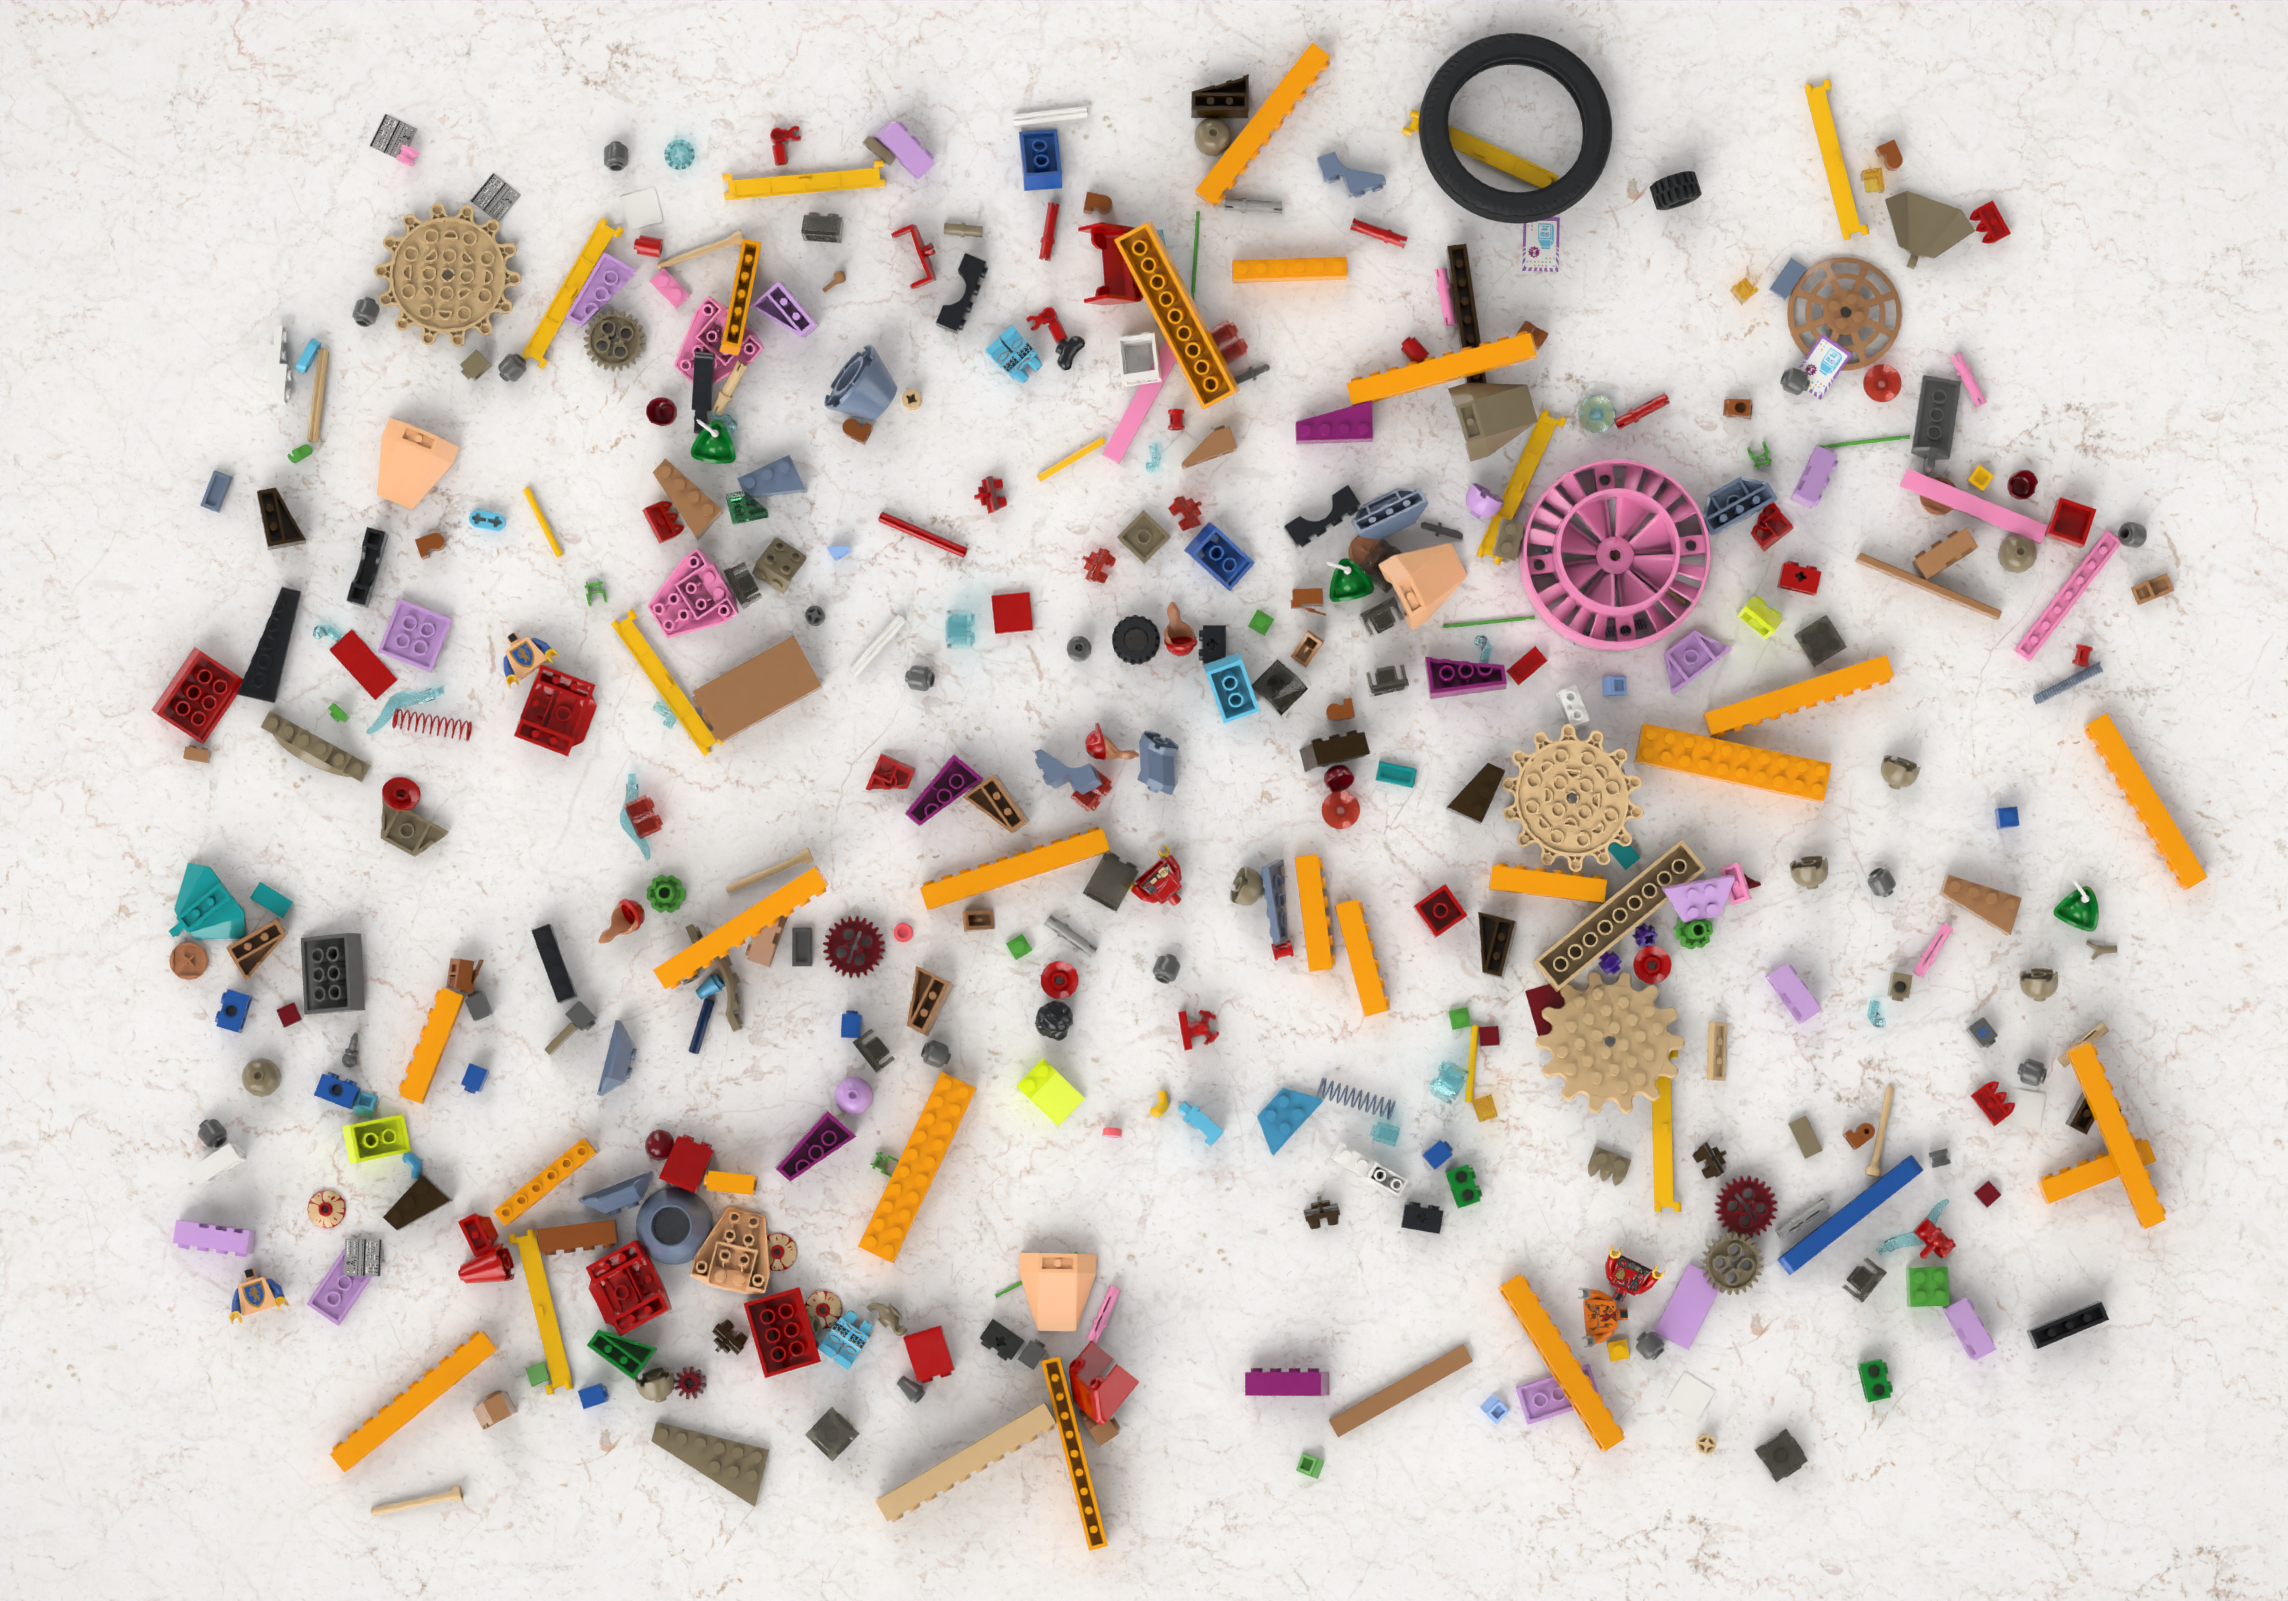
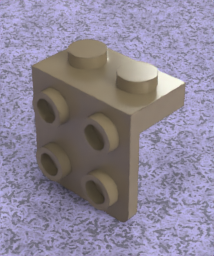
(1508, 540)
(778, 564)

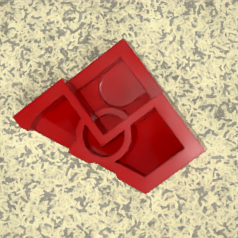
(1770, 527)
(890, 774)

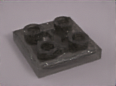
(1820, 641)

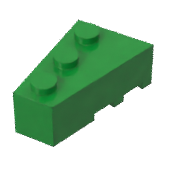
(622, 1353)

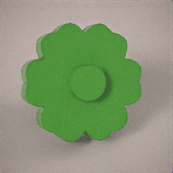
(666, 894)
(1693, 933)

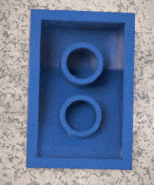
(1040, 160)
(1219, 556)

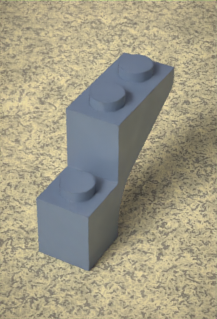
(1355, 181)
(1057, 774)

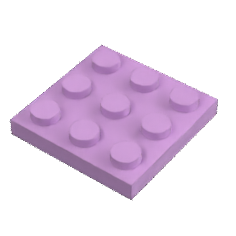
(415, 635)

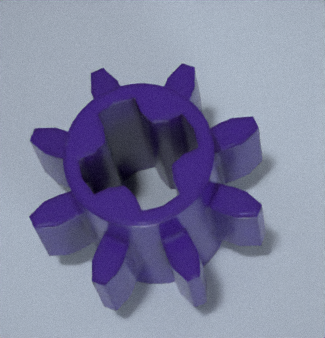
(1645, 935)
(1610, 962)

